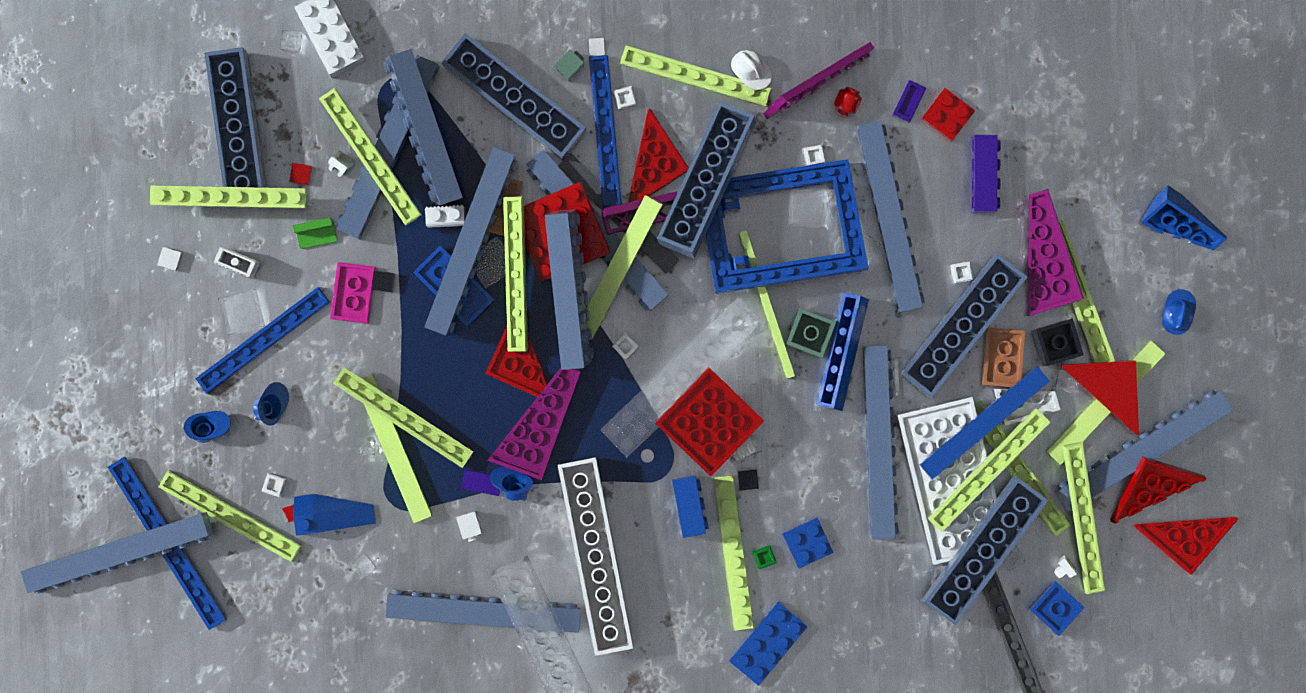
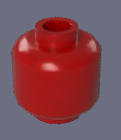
(847, 101)

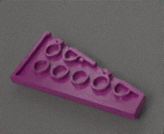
(814, 83)
(1050, 267)
(534, 435)

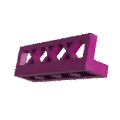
(631, 208)

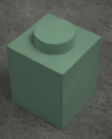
(570, 64)

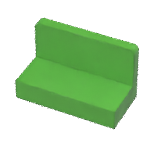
(315, 233)

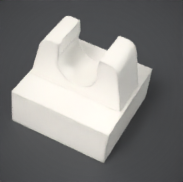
(341, 162)
(1065, 567)

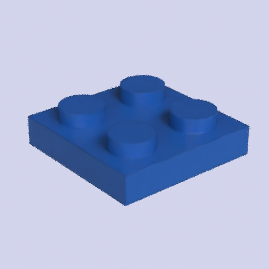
(807, 543)
(1056, 608)

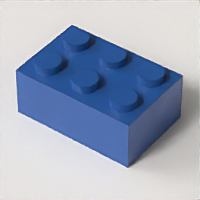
(690, 506)

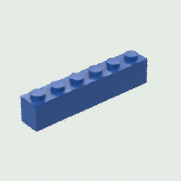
(842, 351)

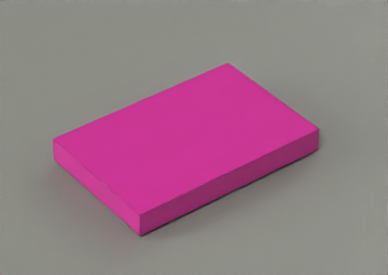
(352, 292)

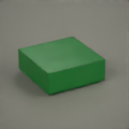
(764, 557)

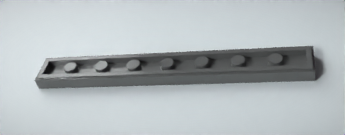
(578, 172)
(1011, 636)

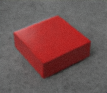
(300, 174)

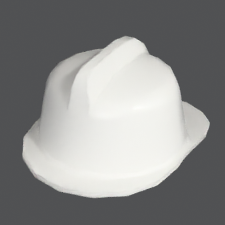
(751, 70)

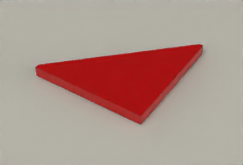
(657, 161)
(517, 367)
(1112, 385)
(1151, 485)
(1187, 540)

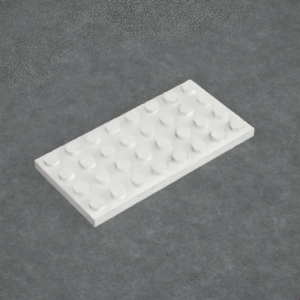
(922, 435)

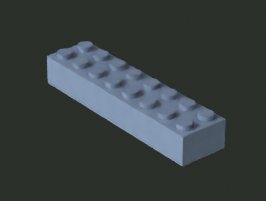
(514, 96)
(235, 118)
(423, 127)
(706, 180)
(569, 289)
(963, 325)
(984, 550)

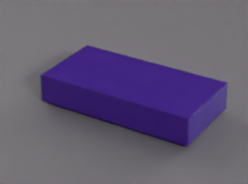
(909, 101)
(479, 483)

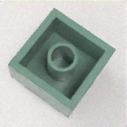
(810, 333)

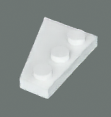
(1044, 401)

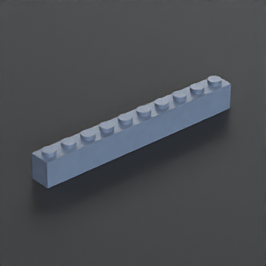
(389, 144)
(889, 216)
(470, 242)
(638, 277)
(878, 442)
(1151, 444)
(117, 552)
(466, 611)

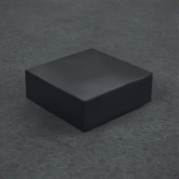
(383, 281)
(748, 480)

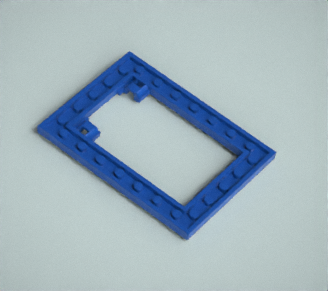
(724, 267)

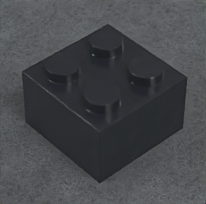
(1057, 342)

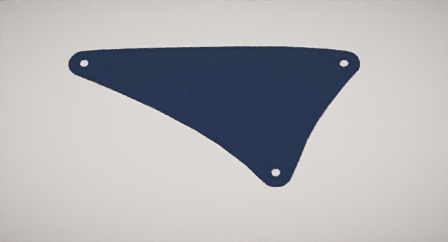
(446, 374)

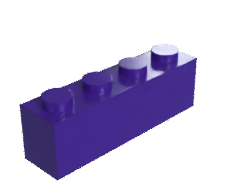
(984, 174)

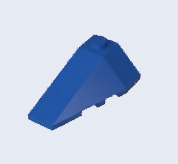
(1178, 216)
(323, 513)

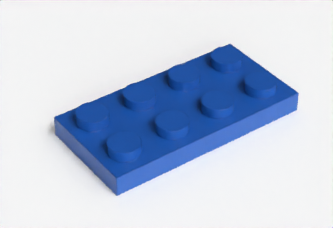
(431, 274)
(768, 643)

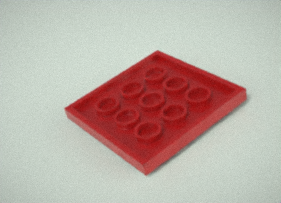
(572, 197)
(709, 421)

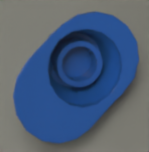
(1179, 312)
(271, 403)
(207, 426)
(512, 483)

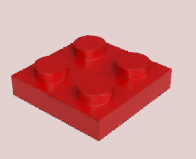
(948, 114)

